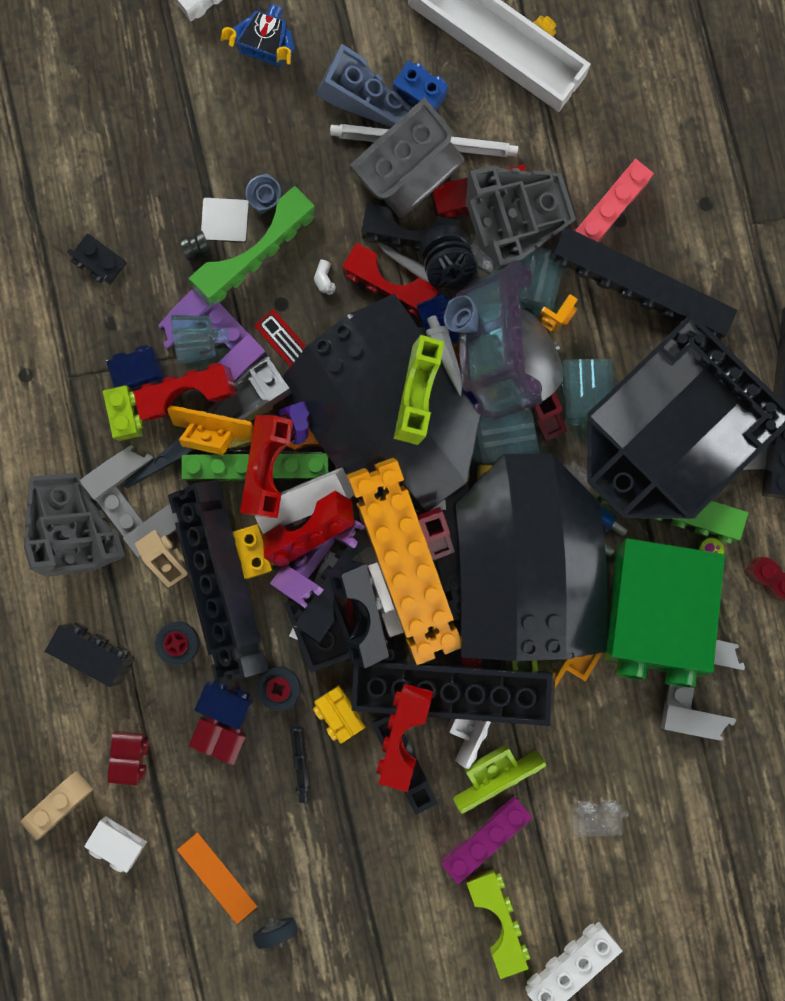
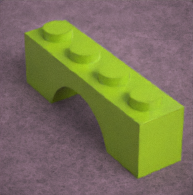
(414, 406)
(506, 952)

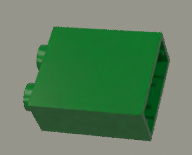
(664, 611)

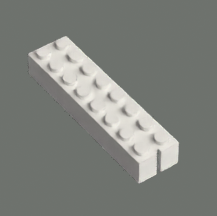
(510, 45)

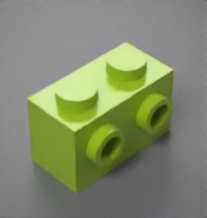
(122, 413)

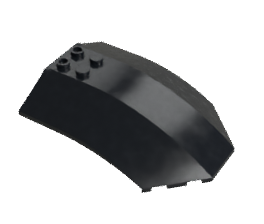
(354, 396)
(679, 427)
(531, 563)

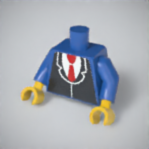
(263, 37)

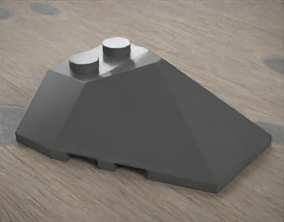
(516, 210)
(66, 528)

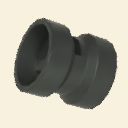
(195, 245)

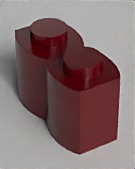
(769, 575)
(217, 740)
(127, 758)

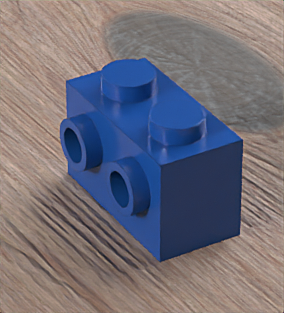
(416, 83)

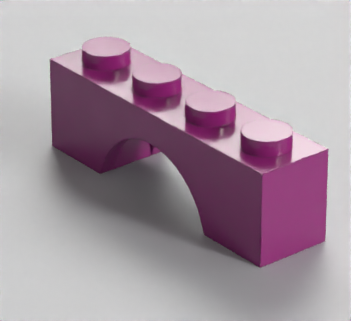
(490, 837)

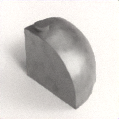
(541, 354)

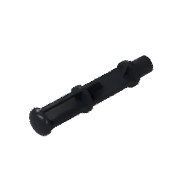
(299, 760)

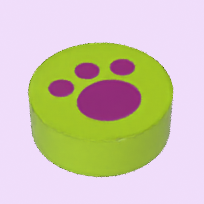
(711, 545)

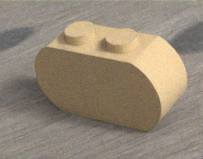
(56, 805)

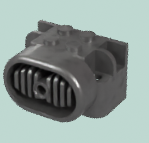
(409, 159)

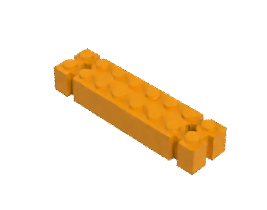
(405, 561)

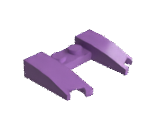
(243, 347)
(295, 582)

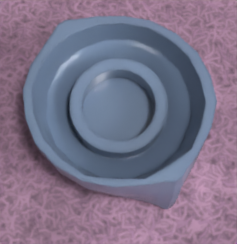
(263, 193)
(461, 315)

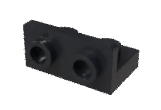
(97, 258)

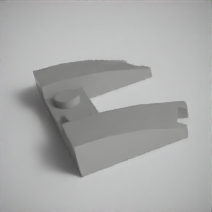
(103, 488)
(677, 708)

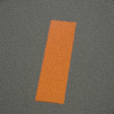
(217, 878)

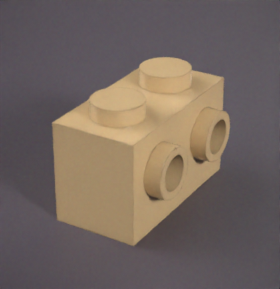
(161, 558)

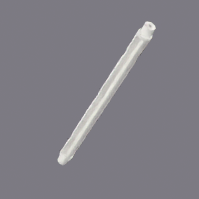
(461, 144)

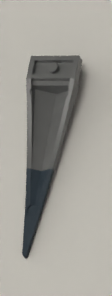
(256, 391)

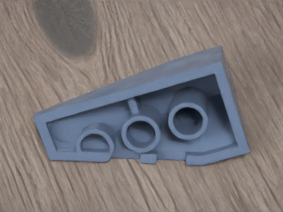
(359, 90)

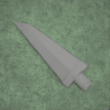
(410, 264)
(448, 356)

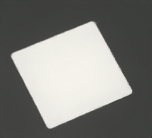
(224, 219)

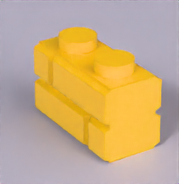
(337, 712)

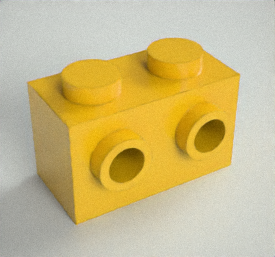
(251, 552)

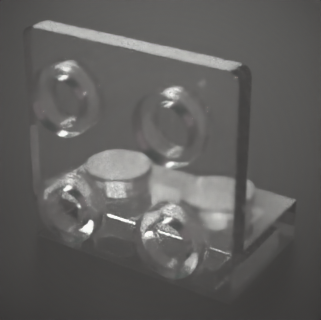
(597, 819)

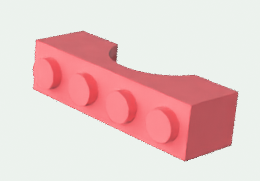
(615, 201)

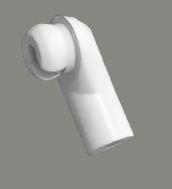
(322, 280)

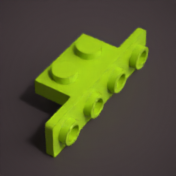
(495, 774)

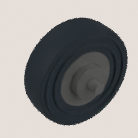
(275, 933)

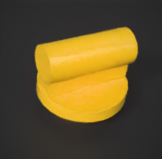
(546, 24)

